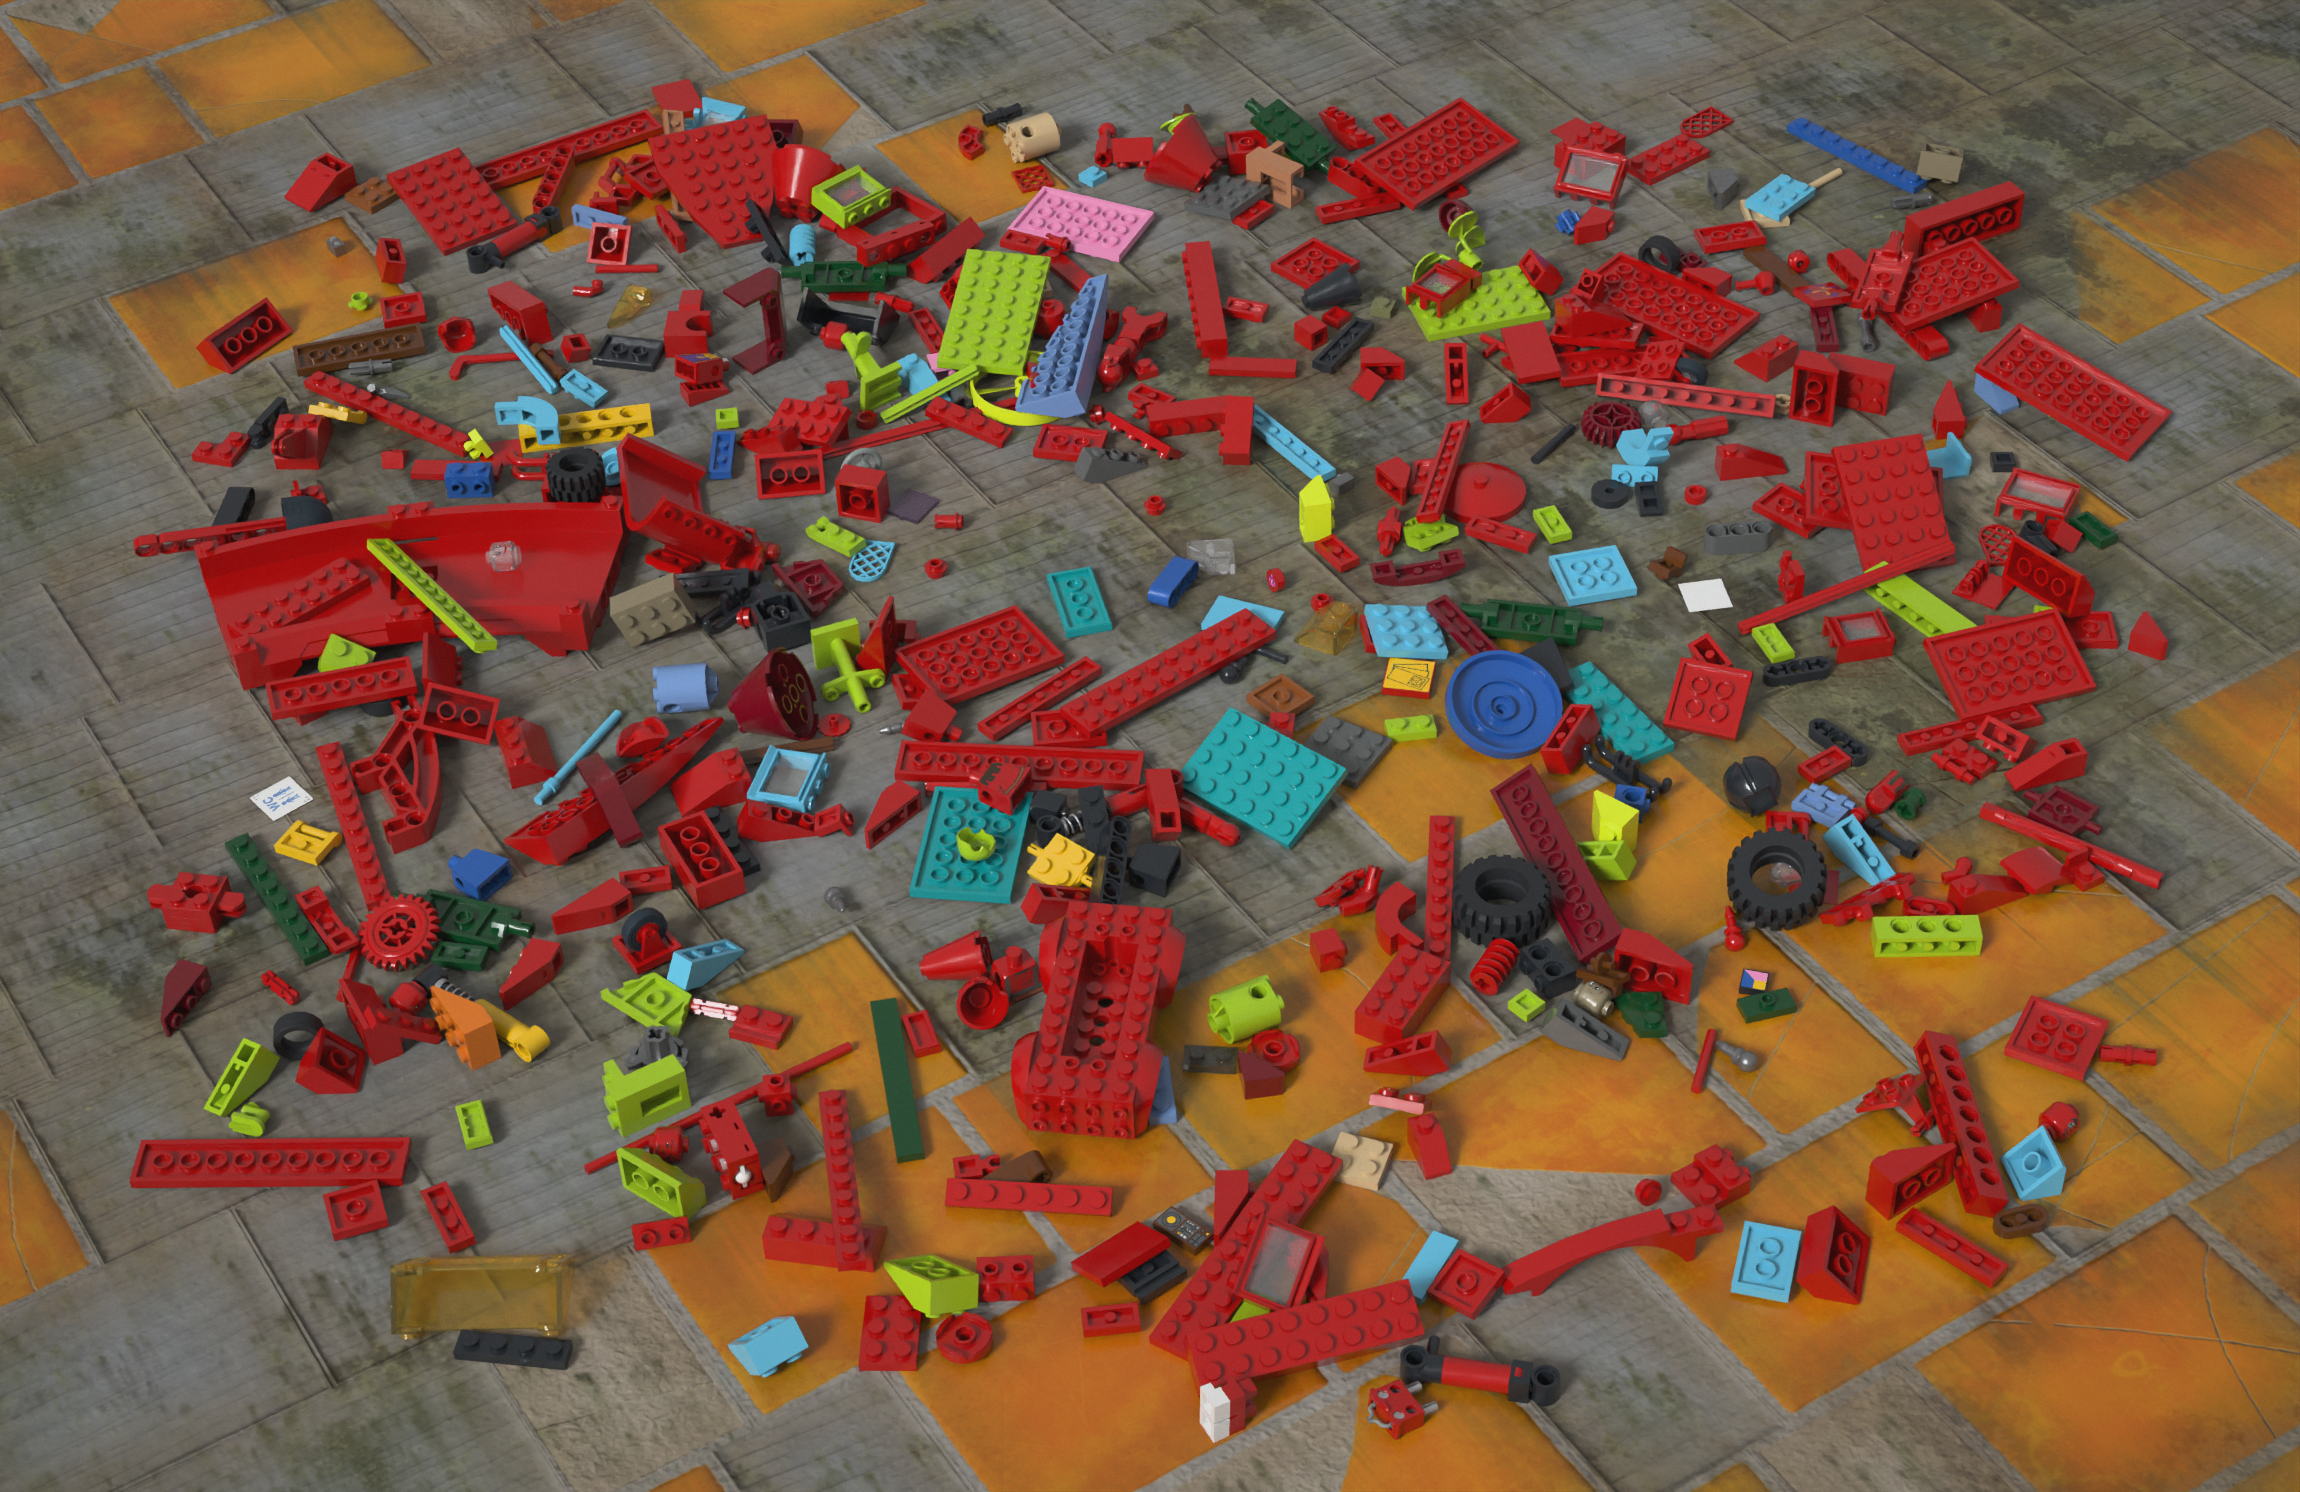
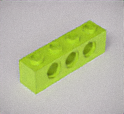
(1926, 936)

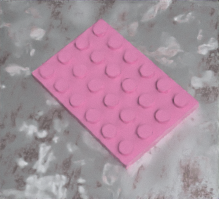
(1091, 224)

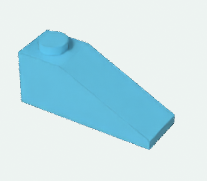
(917, 375)
(1857, 850)
(701, 963)

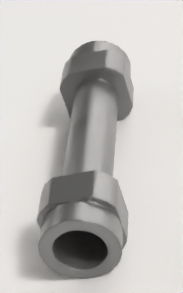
(1867, 341)

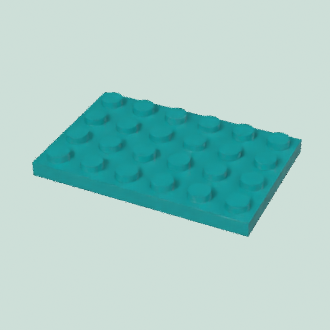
(1261, 778)
(945, 873)

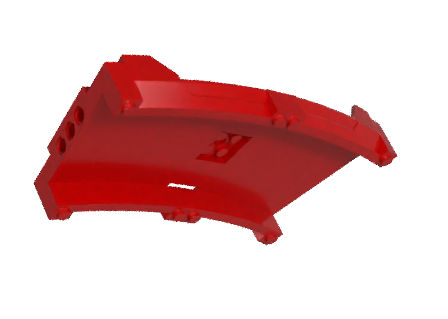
(551, 597)

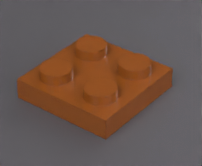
(372, 195)
(1279, 696)

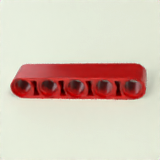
(555, 178)

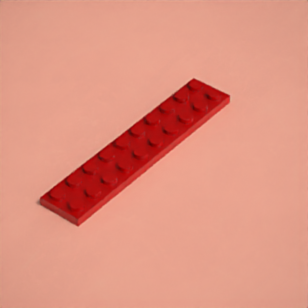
(586, 144)
(1167, 673)
(1054, 765)
(270, 1162)
(1285, 1194)

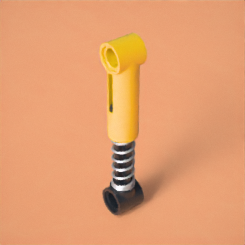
(525, 1040)

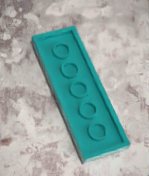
(1620, 719)

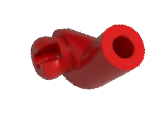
(1963, 868)

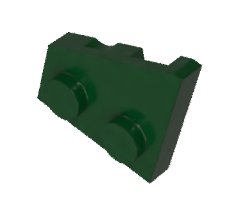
(1643, 1012)

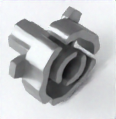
(655, 1046)

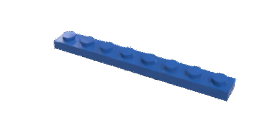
(1857, 155)

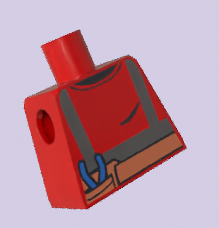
(1017, 974)

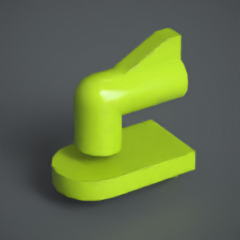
(250, 1120)

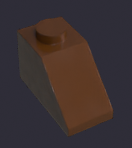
(775, 1166)

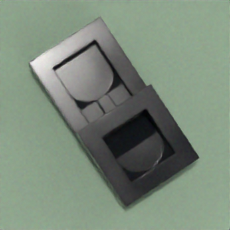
(1648, 498)

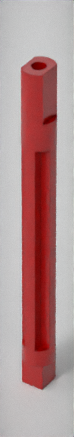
(2069, 843)

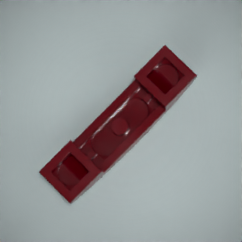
(1418, 573)

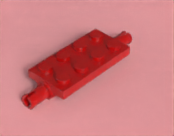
(1883, 278)

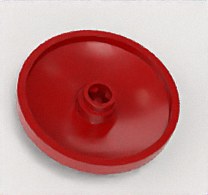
(1485, 491)

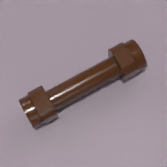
(541, 354)

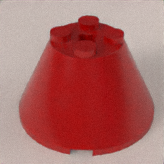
(1185, 160)
(795, 173)

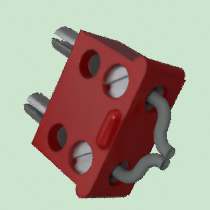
(1397, 1408)

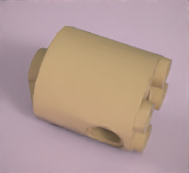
(1032, 137)

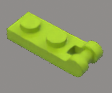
(835, 537)

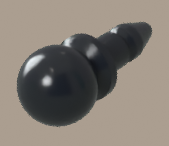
(1231, 672)

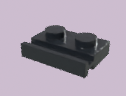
(1153, 1277)

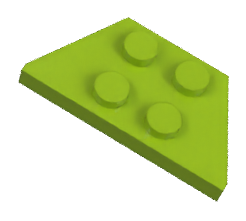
(652, 1002)

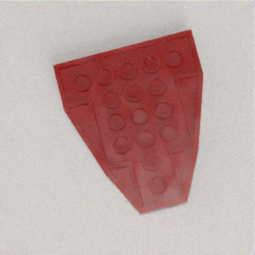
(717, 172)

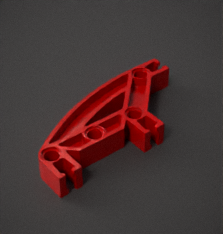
(415, 805)

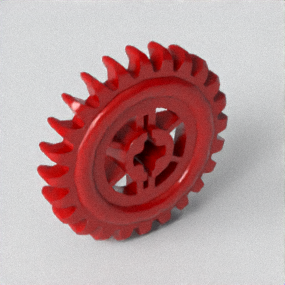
(408, 940)

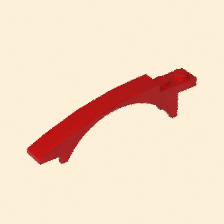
(1669, 1231)

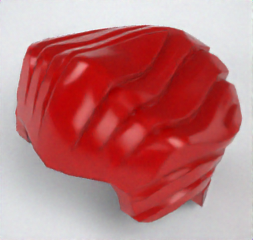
(457, 334)

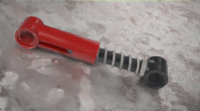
(1119, 804)

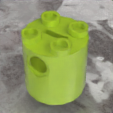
(1245, 1010)

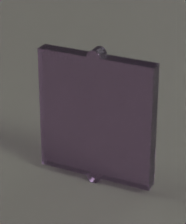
(912, 506)

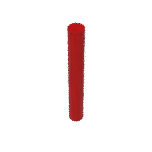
(639, 268)
(1704, 1060)

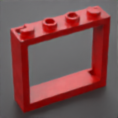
(901, 199)

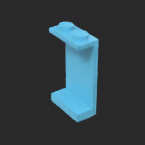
(1952, 459)

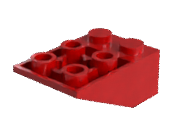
(322, 182)

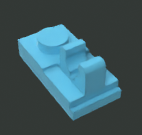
(583, 388)

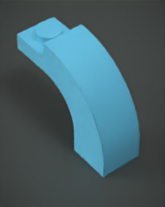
(531, 412)
(1645, 450)

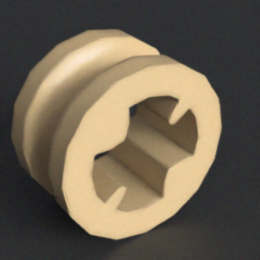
(1782, 404)

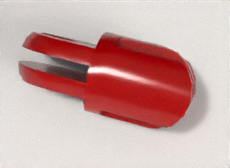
(1884, 794)

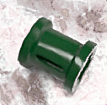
(1908, 806)

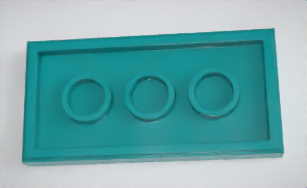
(1079, 602)

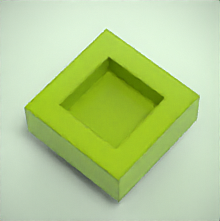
(727, 418)
(1526, 1005)

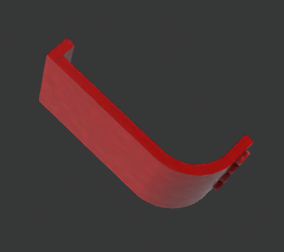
(666, 502)

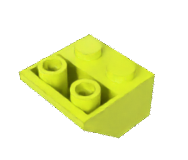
(1315, 510)

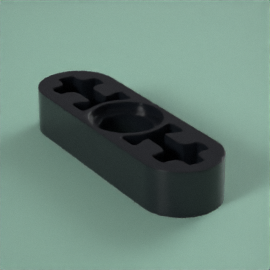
(1781, 673)
(1824, 733)

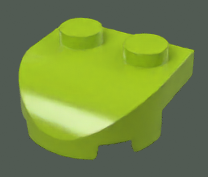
(1425, 535)
(342, 654)

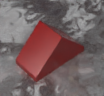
(2148, 638)

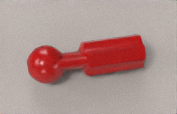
(1104, 146)
(1699, 429)
(1208, 823)

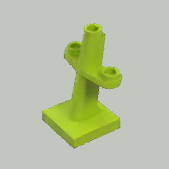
(878, 384)
(838, 646)

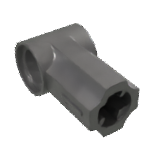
(961, 395)

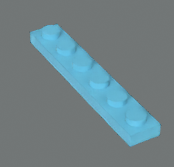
(1290, 446)

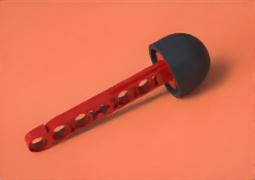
(296, 511)

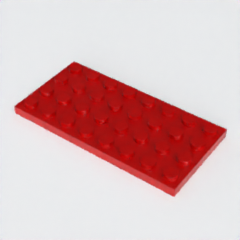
(1436, 153)
(1673, 306)
(2073, 392)

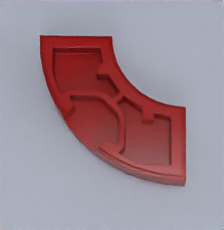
(969, 142)

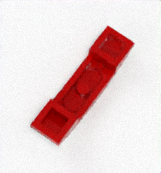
(325, 921)

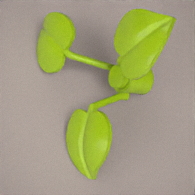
(1472, 238)

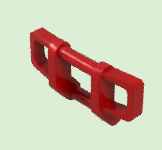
(625, 193)

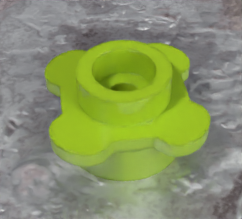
(360, 301)

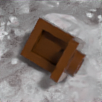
(1671, 564)

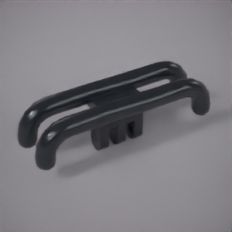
(730, 604)
(1625, 769)

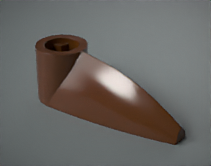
(1026, 1168)

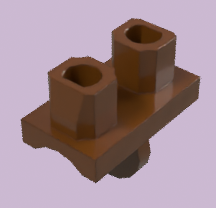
(1603, 972)

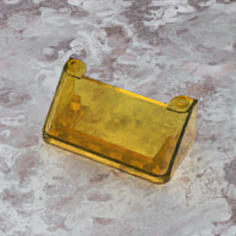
(481, 1293)

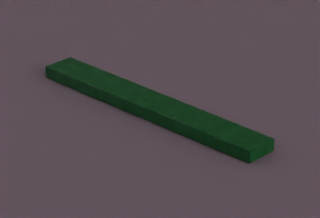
(897, 1080)

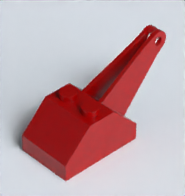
(301, 441)

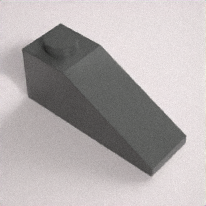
(1580, 1031)

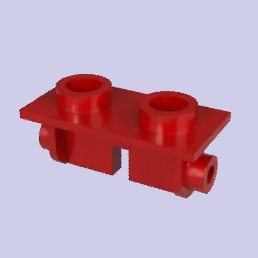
(661, 1233)

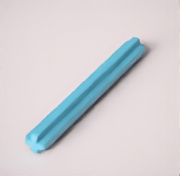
(529, 359)

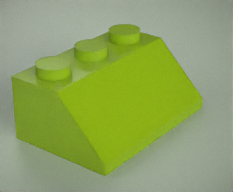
(660, 1182)

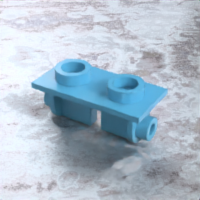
(1634, 473)

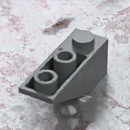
(1103, 465)

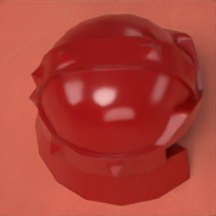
(981, 1003)

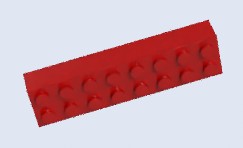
(1305, 1336)

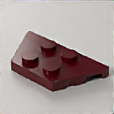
(812, 583)

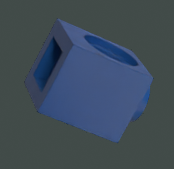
(1634, 797)

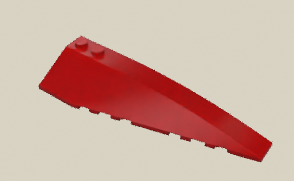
(567, 831)

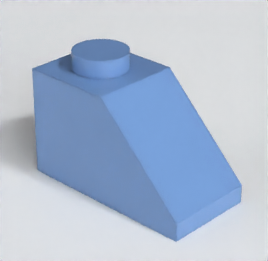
(1995, 396)

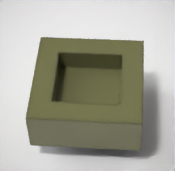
(1382, 307)

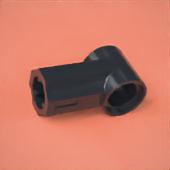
(2033, 533)

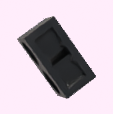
(1547, 968)

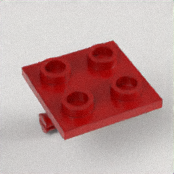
(1900, 1093)

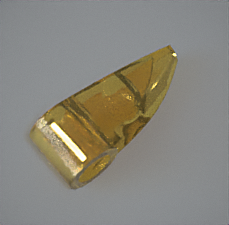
(629, 303)

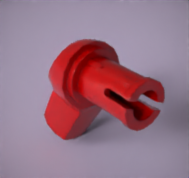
(1365, 896)

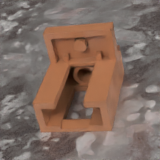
(1275, 170)

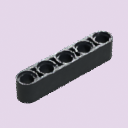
(235, 506)
(1111, 862)

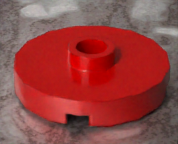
(1275, 1049)
(967, 1327)

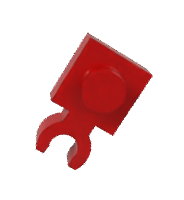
(973, 1168)

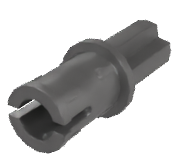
(1911, 200)
(370, 367)

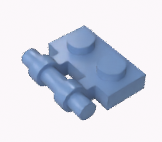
(1823, 805)

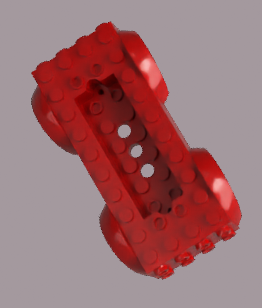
(1085, 958)

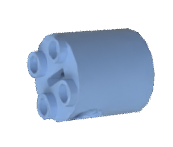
(685, 687)

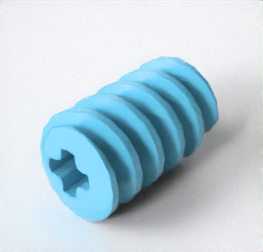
(802, 244)

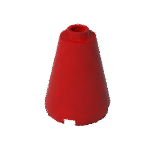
(959, 959)

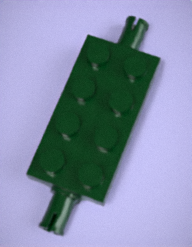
(1301, 140)
(843, 275)
(1531, 621)
(474, 920)

